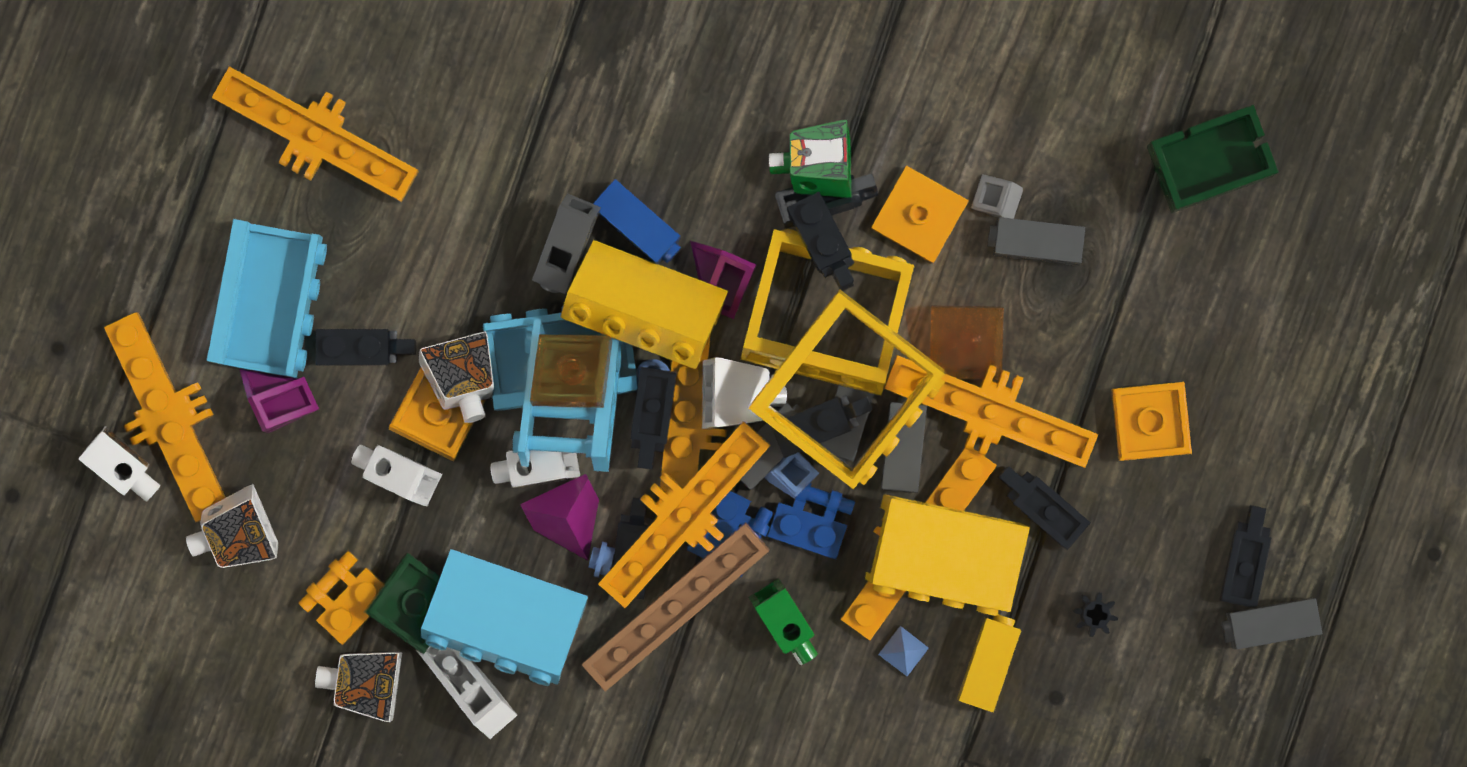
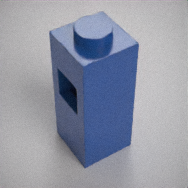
(638, 223)

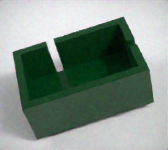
(1212, 159)

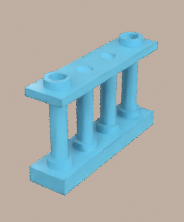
(596, 446)

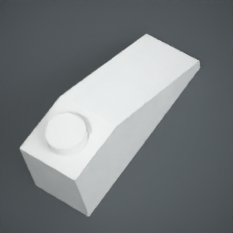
(470, 690)

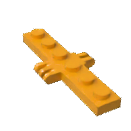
(315, 134)
(993, 412)
(165, 414)
(685, 427)
(953, 491)
(684, 514)

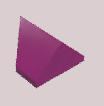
(725, 272)
(277, 398)
(566, 515)

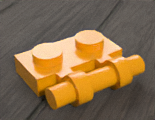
(346, 613)

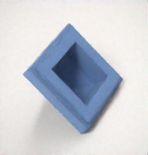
(903, 651)

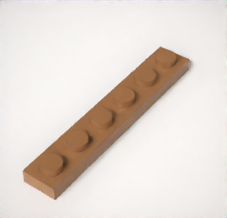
(675, 606)

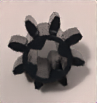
(1089, 605)

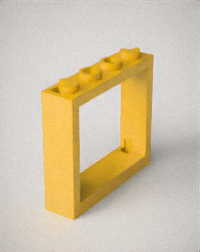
(820, 365)
(887, 439)

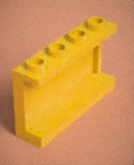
(643, 304)
(948, 555)

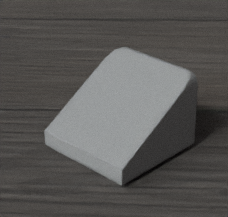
(997, 197)

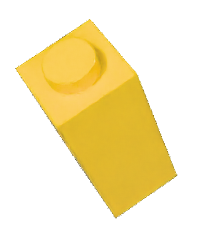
(989, 663)

